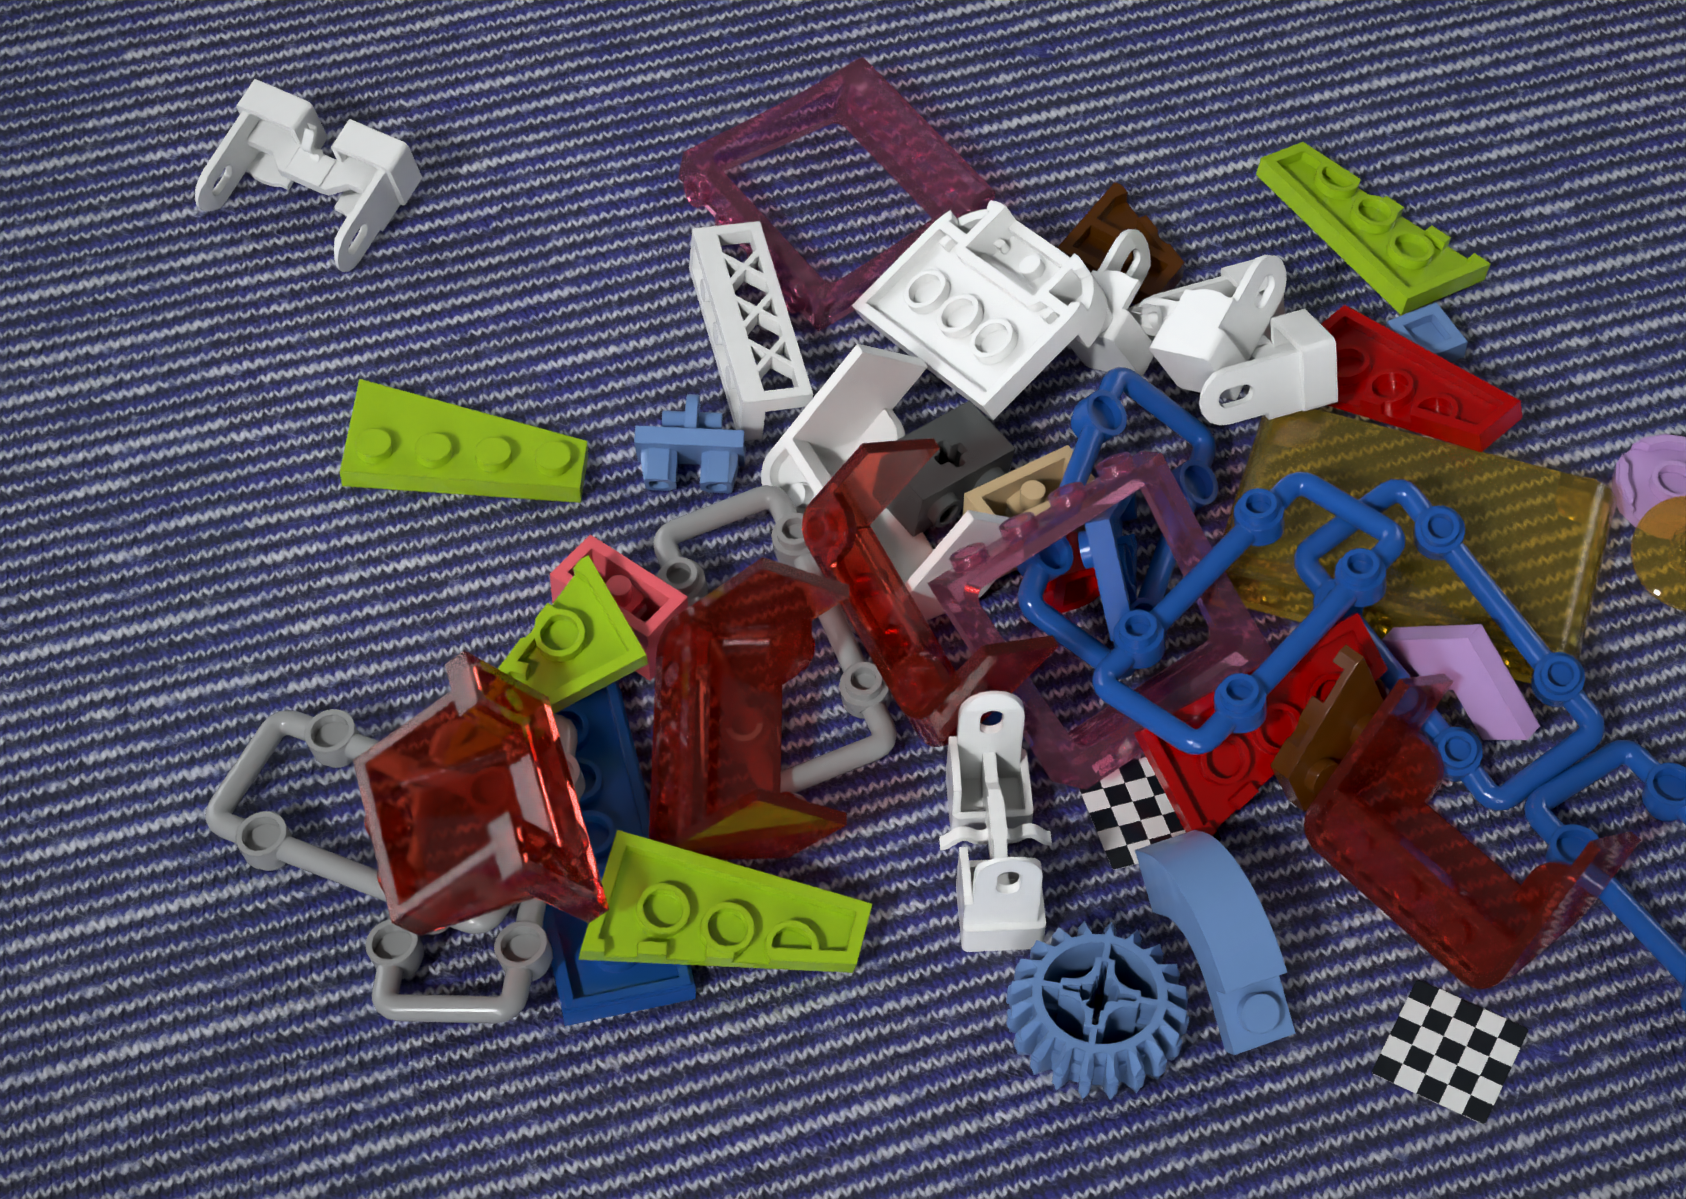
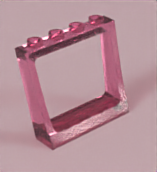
(884, 127)
(1107, 738)

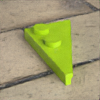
(576, 643)

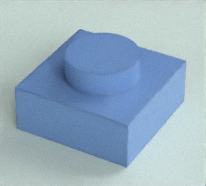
(1432, 331)

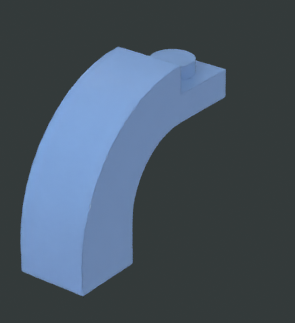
(1229, 932)

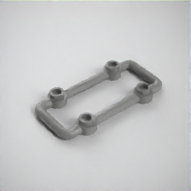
(861, 685)
(265, 836)
(519, 947)

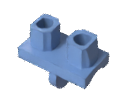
(690, 439)

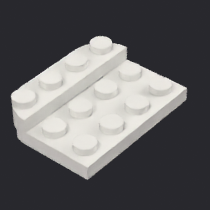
(985, 304)

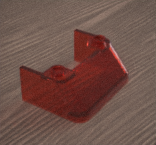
(881, 606)
(723, 717)
(1426, 874)

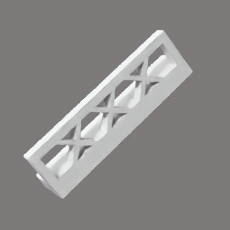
(728, 331)

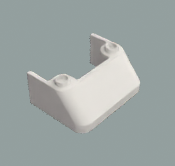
(854, 410)

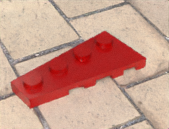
(1412, 387)
(1219, 782)

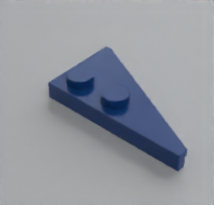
(1112, 558)

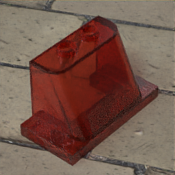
(477, 807)

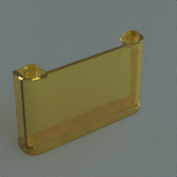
(1524, 523)

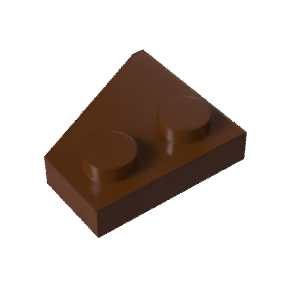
(1101, 227)
(1327, 731)

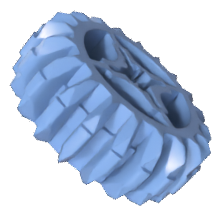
(1145, 1015)

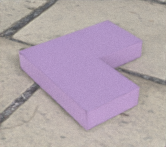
(1477, 672)

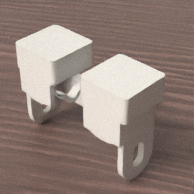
(281, 144)
(1190, 335)
(1287, 371)
(993, 805)

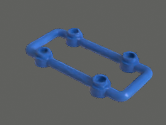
(1094, 423)
(1555, 678)
(1241, 697)
(1664, 800)

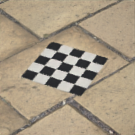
(1131, 812)
(1450, 1051)

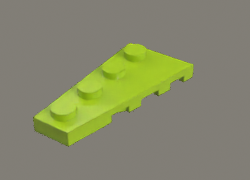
(1368, 231)
(444, 448)
(712, 912)

